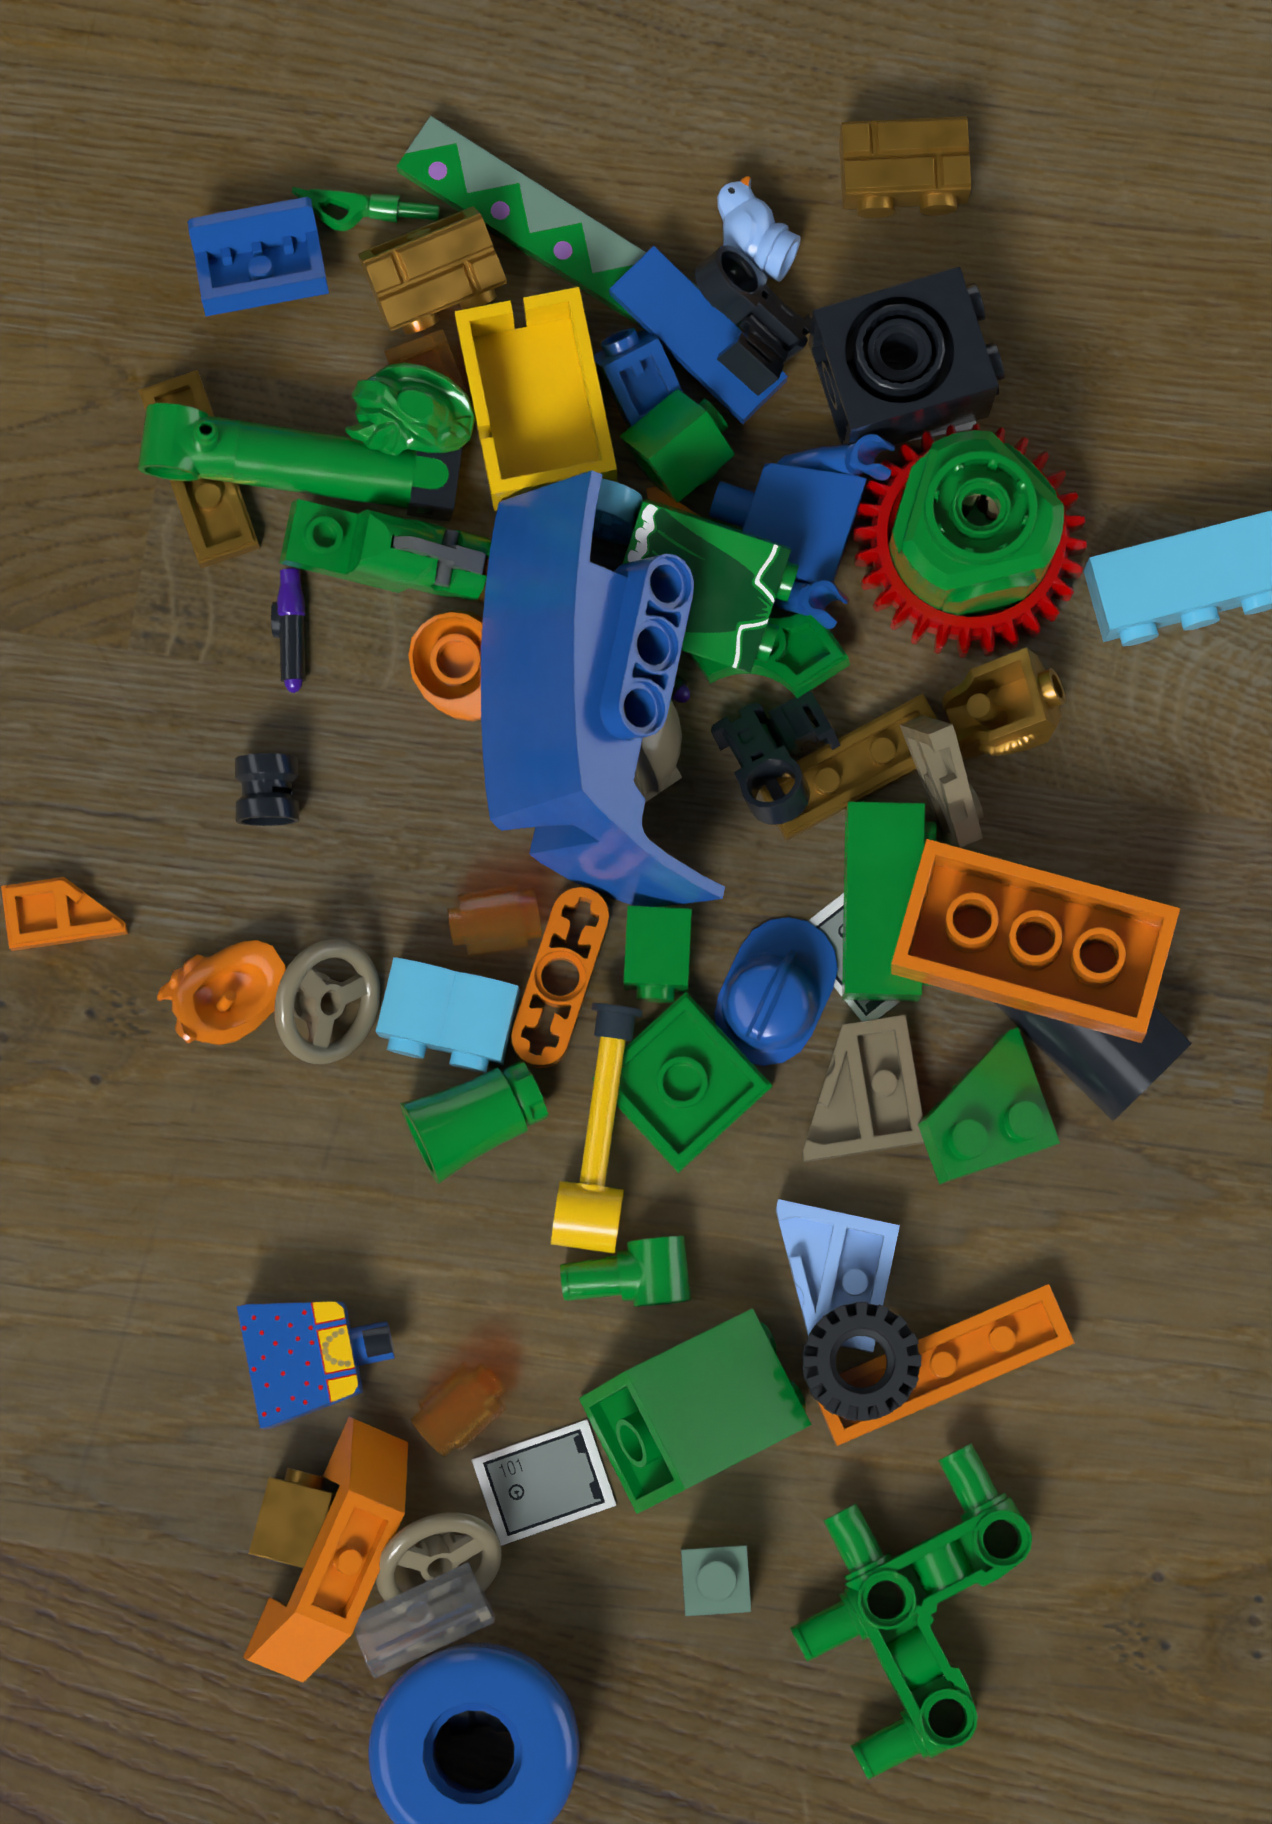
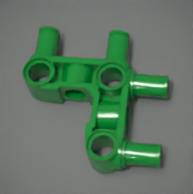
(906, 1641)

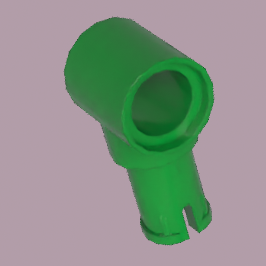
(646, 1273)

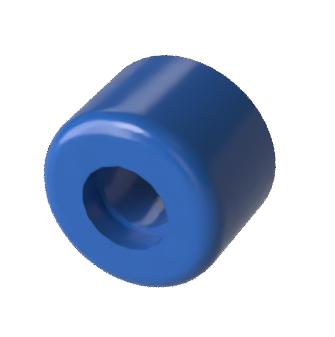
(474, 1679)

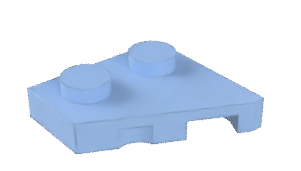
(836, 1261)

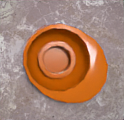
(448, 663)

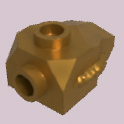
(1005, 706)

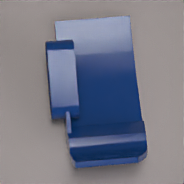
(556, 689)

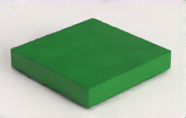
(686, 1083)

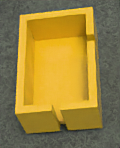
(535, 393)

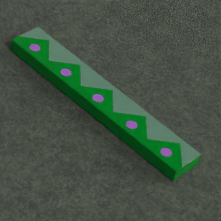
(520, 211)

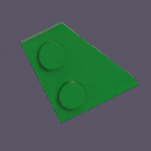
(989, 1114)

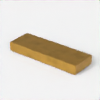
(210, 508)
(860, 767)

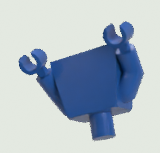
(811, 507)

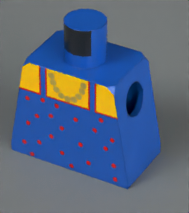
(306, 1356)

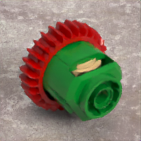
(971, 541)

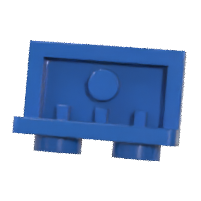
(258, 256)

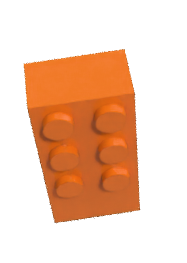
(1034, 941)

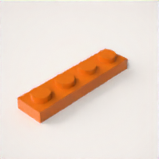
(965, 1356)

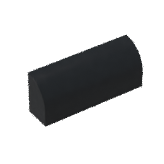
(1104, 1065)

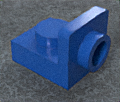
(635, 372)

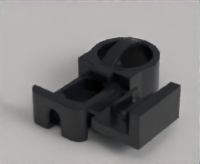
(771, 327)
(772, 742)

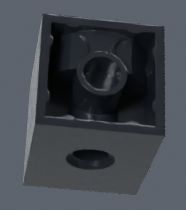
(930, 331)

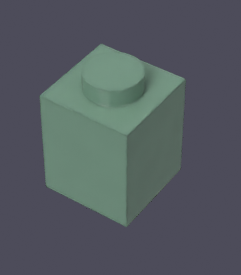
(715, 1580)

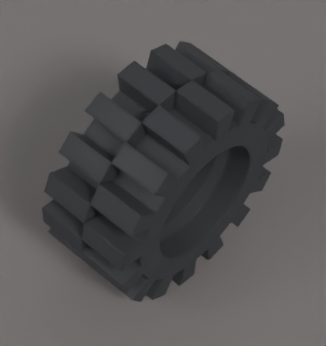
(900, 1350)

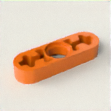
(591, 938)

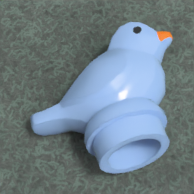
(752, 230)

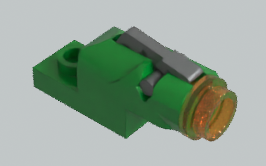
(386, 551)

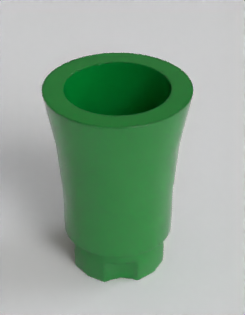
(473, 1118)

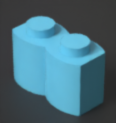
(448, 1014)

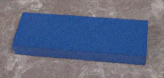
(688, 329)

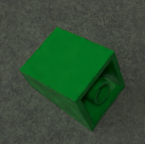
(695, 1410)

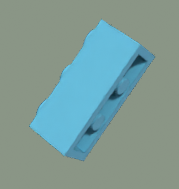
(1182, 579)

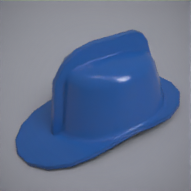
(776, 990)

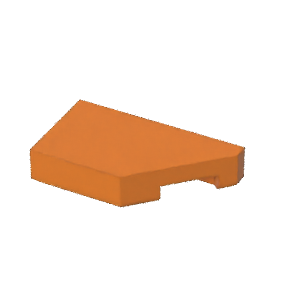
(55, 914)

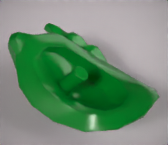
(411, 410)

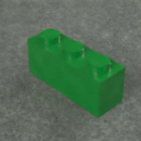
(879, 873)

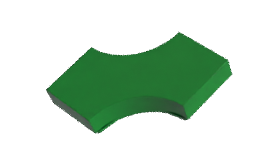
(799, 659)

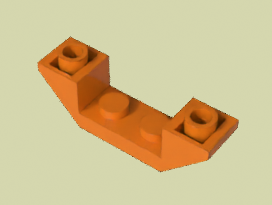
(344, 1557)

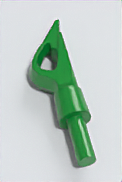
(375, 206)

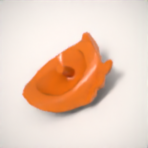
(224, 994)

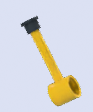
(588, 1211)

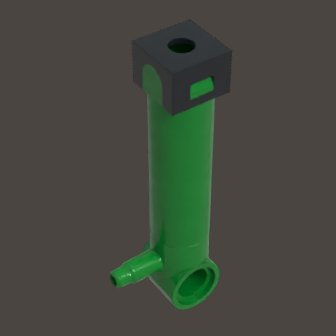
(191, 445)

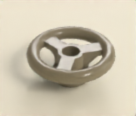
(321, 1000)
(434, 1550)

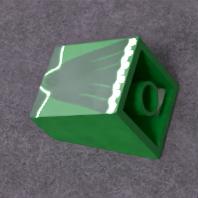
(732, 577)

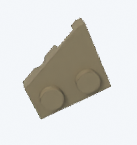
(944, 779)
(867, 1093)

